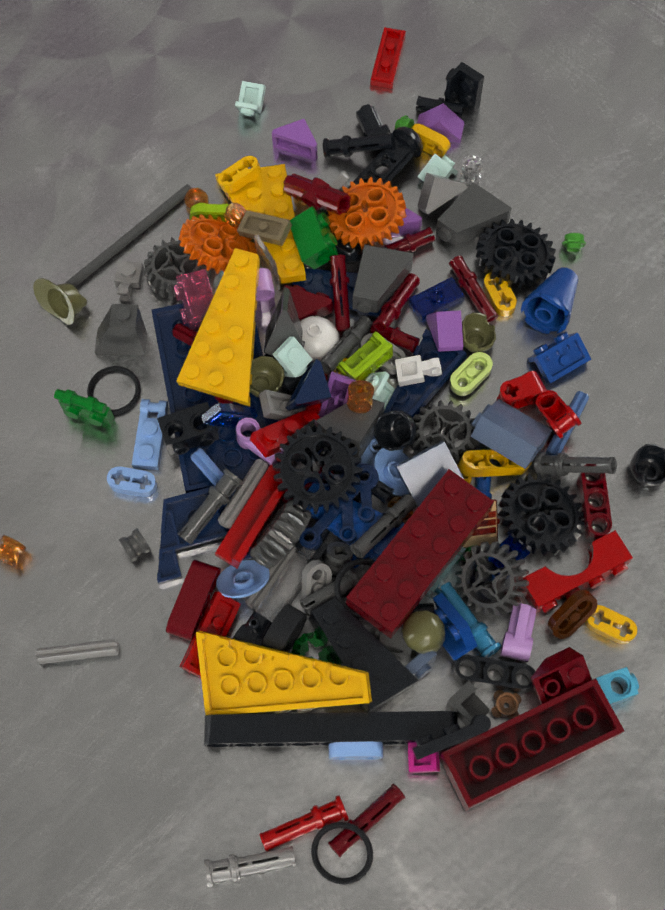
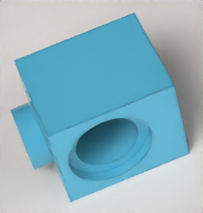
(626, 679)

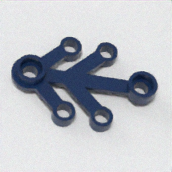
(346, 508)

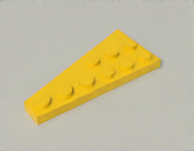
(267, 197)
(225, 341)
(256, 679)

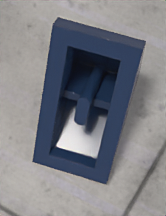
(311, 388)

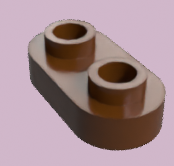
(572, 614)

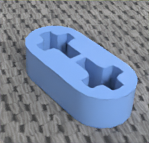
(132, 475)
(356, 750)

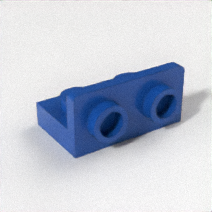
(560, 357)
(458, 634)

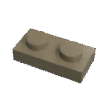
(268, 227)

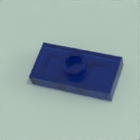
(437, 298)
(227, 415)

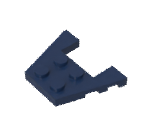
(175, 515)

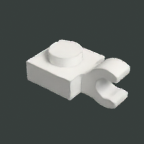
(412, 369)

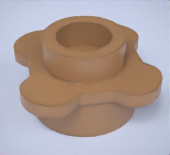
(502, 698)

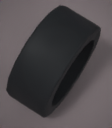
(285, 629)

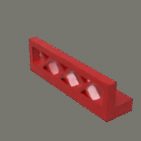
(251, 520)

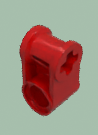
(522, 390)
(556, 413)

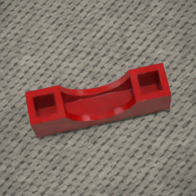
(605, 557)

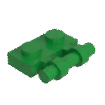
(87, 408)

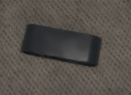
(506, 668)

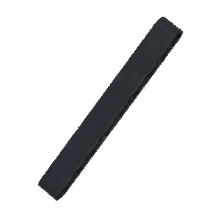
(323, 728)

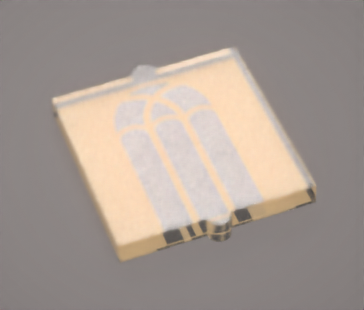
(267, 261)

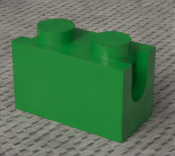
(313, 237)

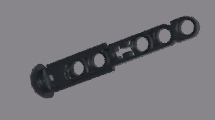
(407, 145)

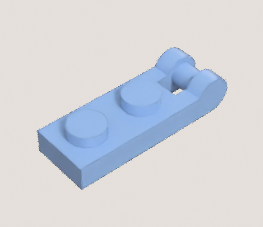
(149, 436)

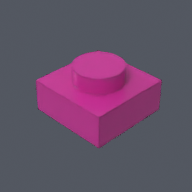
(424, 765)

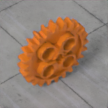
(372, 215)
(212, 241)

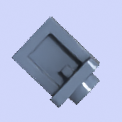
(420, 665)

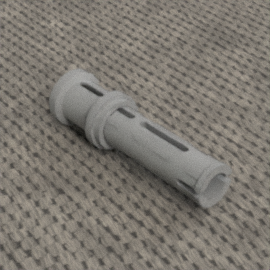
(229, 868)

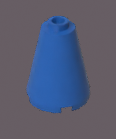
(551, 302)

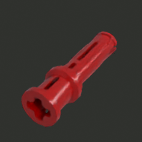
(316, 819)

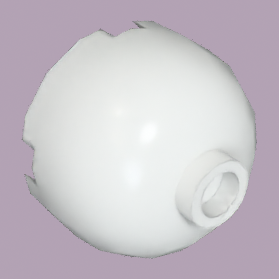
(319, 336)

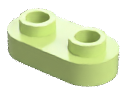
(469, 374)

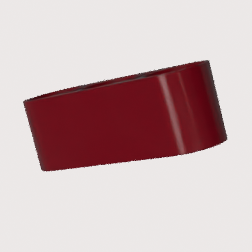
(594, 515)
(193, 599)

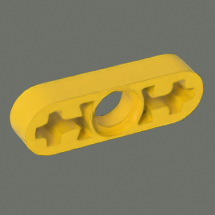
(484, 467)

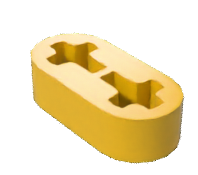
(432, 141)
(239, 174)
(495, 296)
(614, 619)

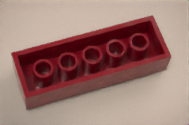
(419, 553)
(530, 744)

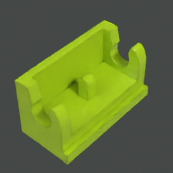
(367, 358)

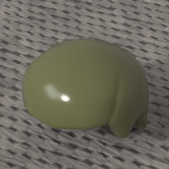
(477, 333)
(266, 375)
(424, 632)

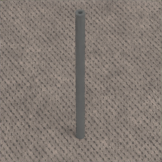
(129, 236)

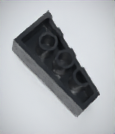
(357, 648)

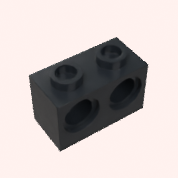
(186, 423)

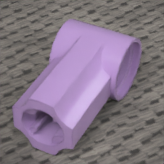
(265, 291)
(244, 442)
(517, 640)

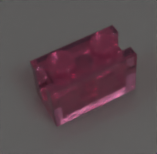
(196, 297)

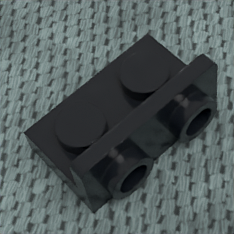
(464, 86)

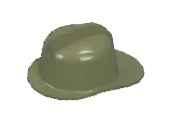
(59, 300)

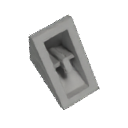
(438, 191)

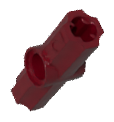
(317, 193)

